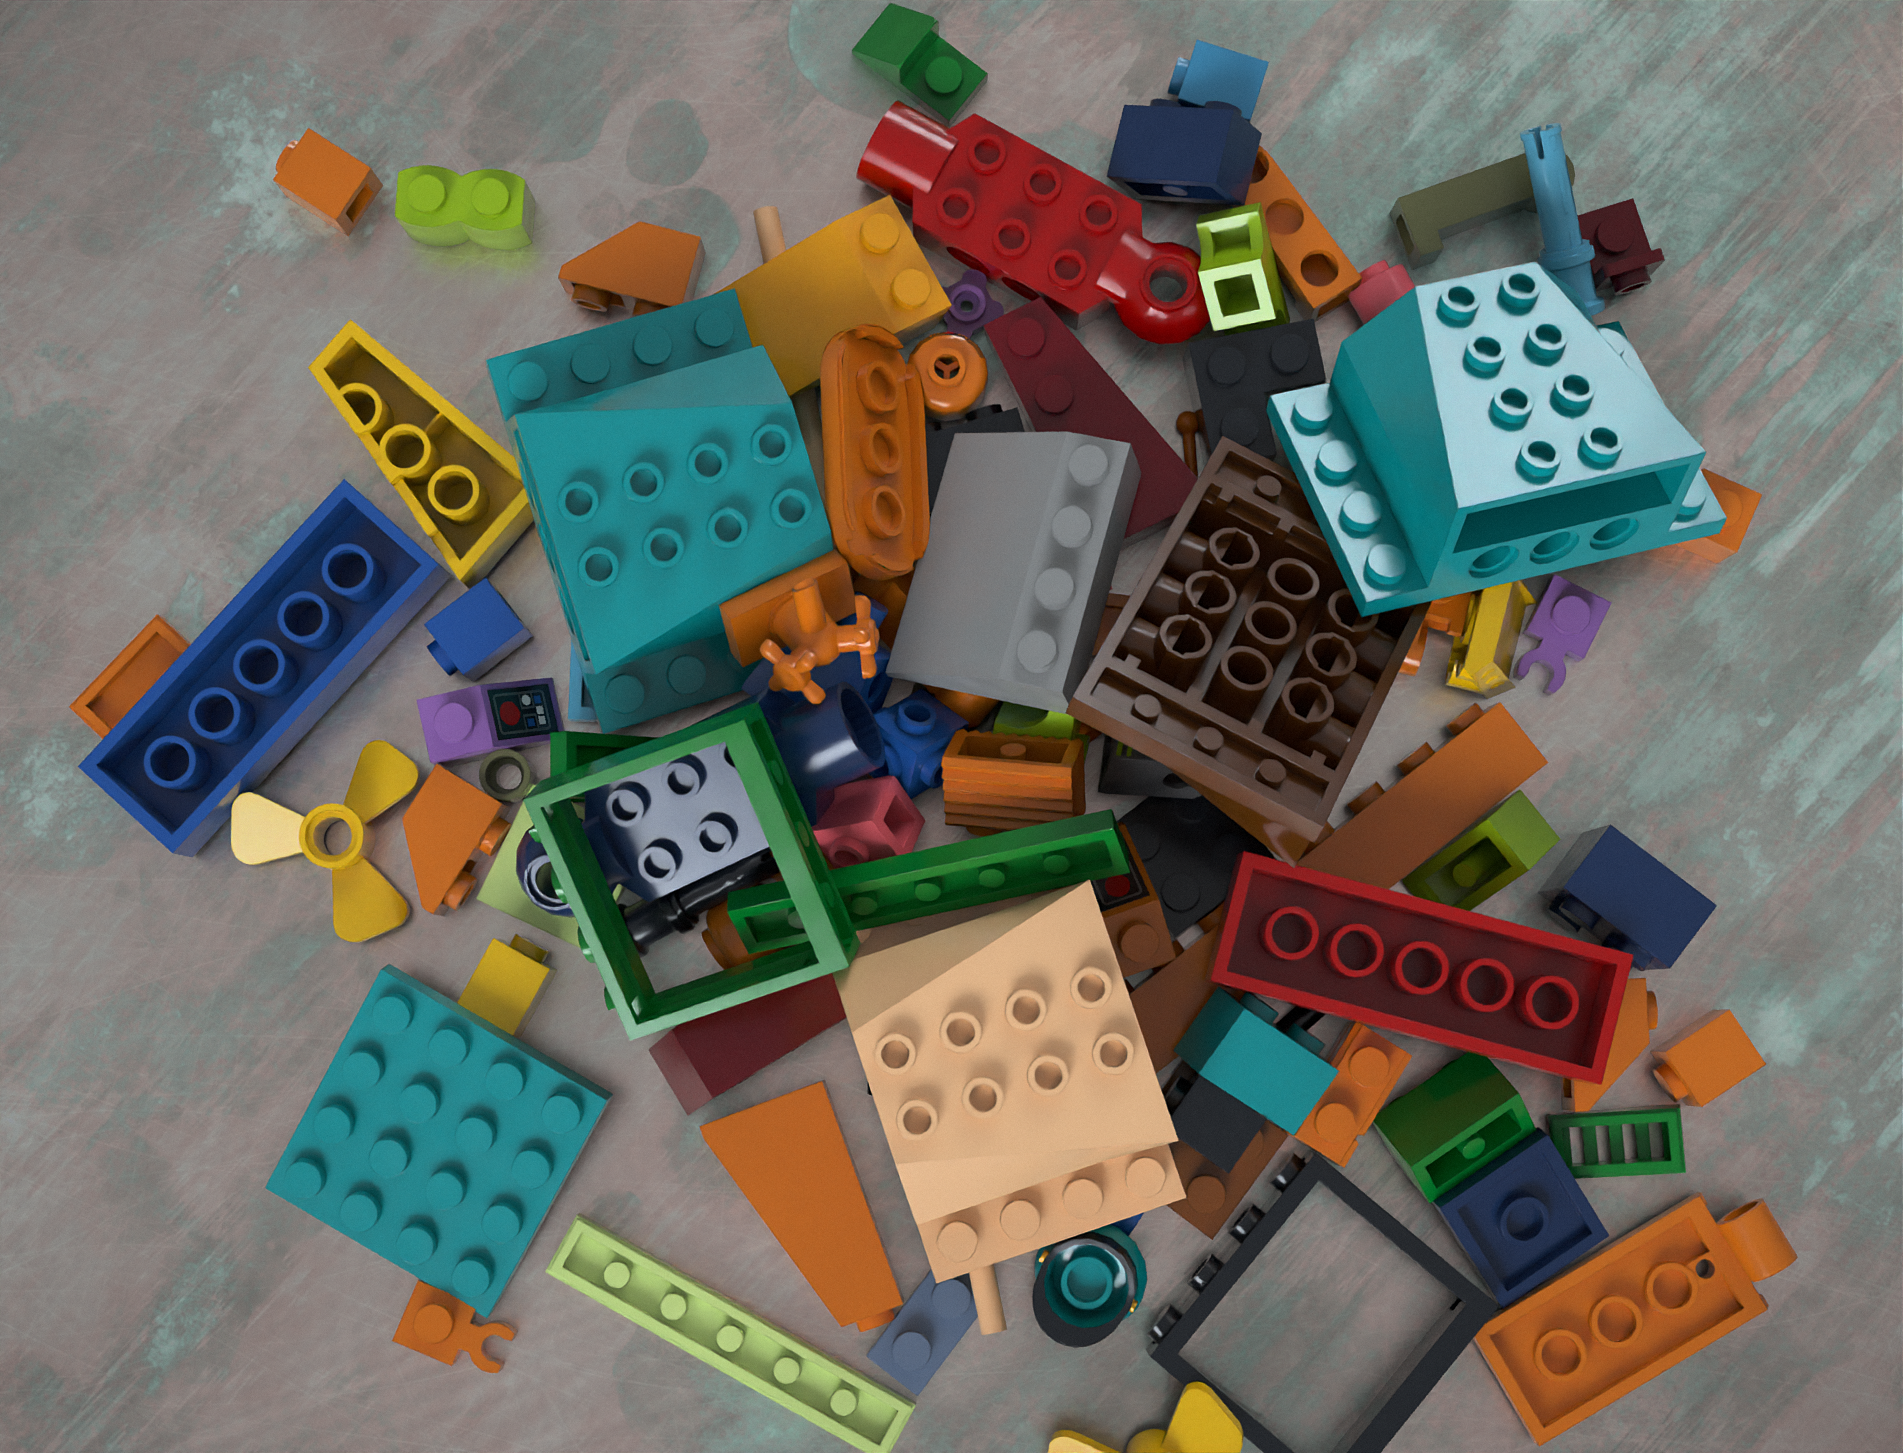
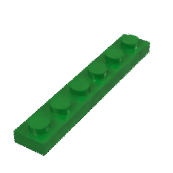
(944, 878)

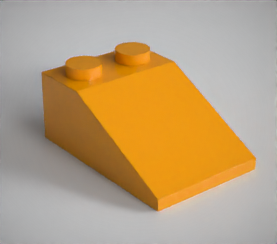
(834, 280)

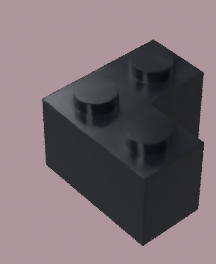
(1237, 374)

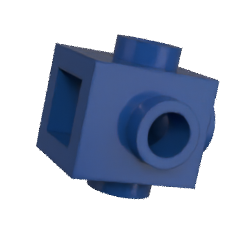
(915, 740)

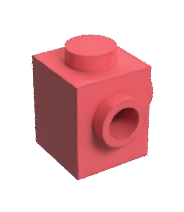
(868, 822)

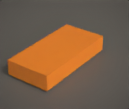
(129, 675)

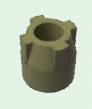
(493, 766)

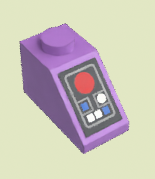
(487, 718)

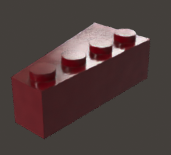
(1070, 392)

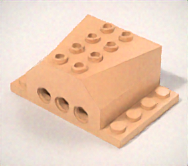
(1009, 1076)

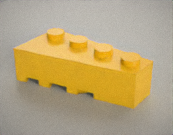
(436, 458)

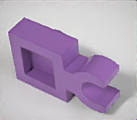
(1564, 625)

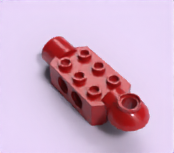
(1031, 223)

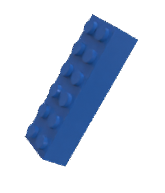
(264, 670)

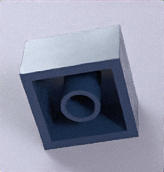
(1625, 899)

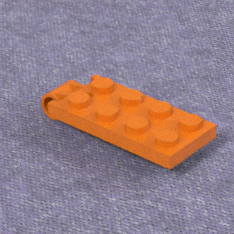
(1631, 1311)

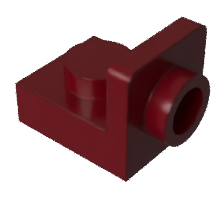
(1620, 248)

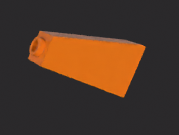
(808, 1191)

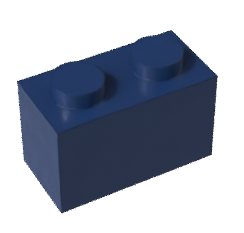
(1184, 152)

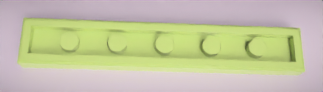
(730, 1337)

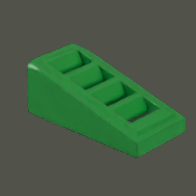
(1645, 1164)

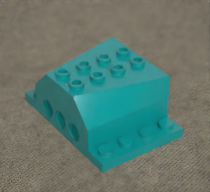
(1489, 443)
(659, 491)

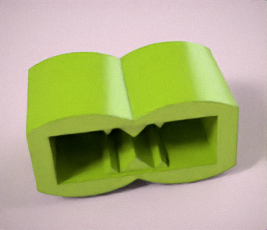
(452, 209)

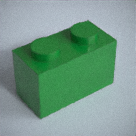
(1453, 1124)

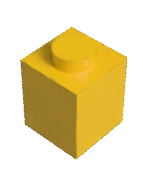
(509, 984)

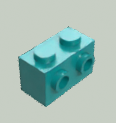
(1256, 1059)

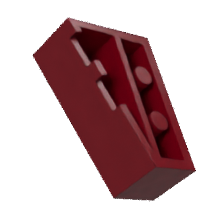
(737, 1042)

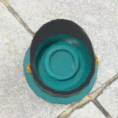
(1087, 1285)

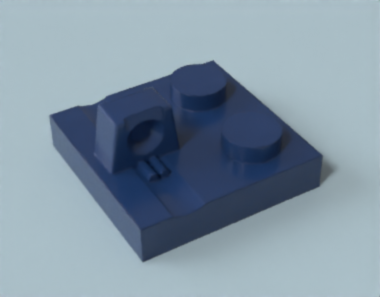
(1521, 1218)

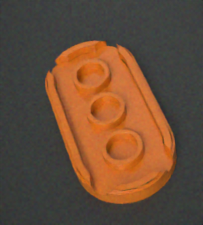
(874, 452)

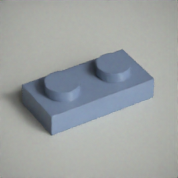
(925, 1330)

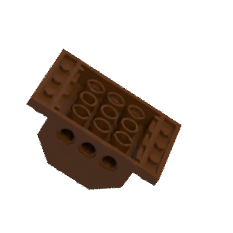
(1248, 655)

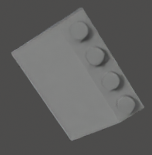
(1017, 566)

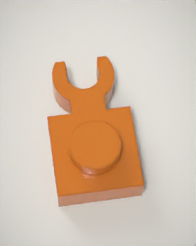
(444, 1326)

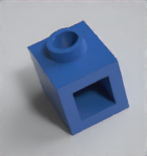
(476, 632)

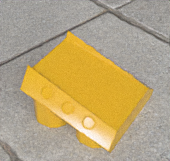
(1486, 649)

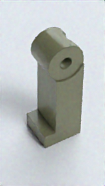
(1461, 205)

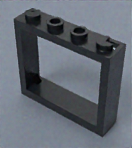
(1251, 1234)

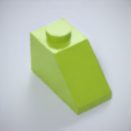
(1485, 855)

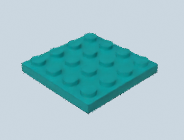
(438, 1140)

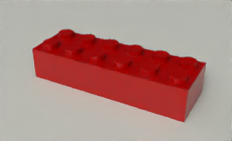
(1419, 968)

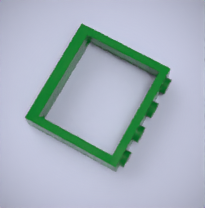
(790, 837)

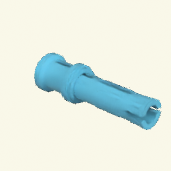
(1565, 251)

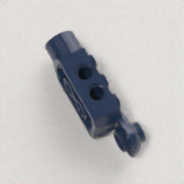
(694, 811)

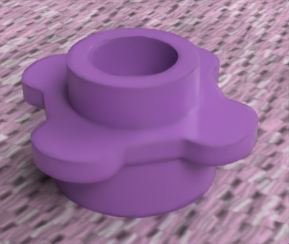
(972, 289)

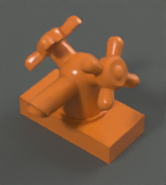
(801, 614)

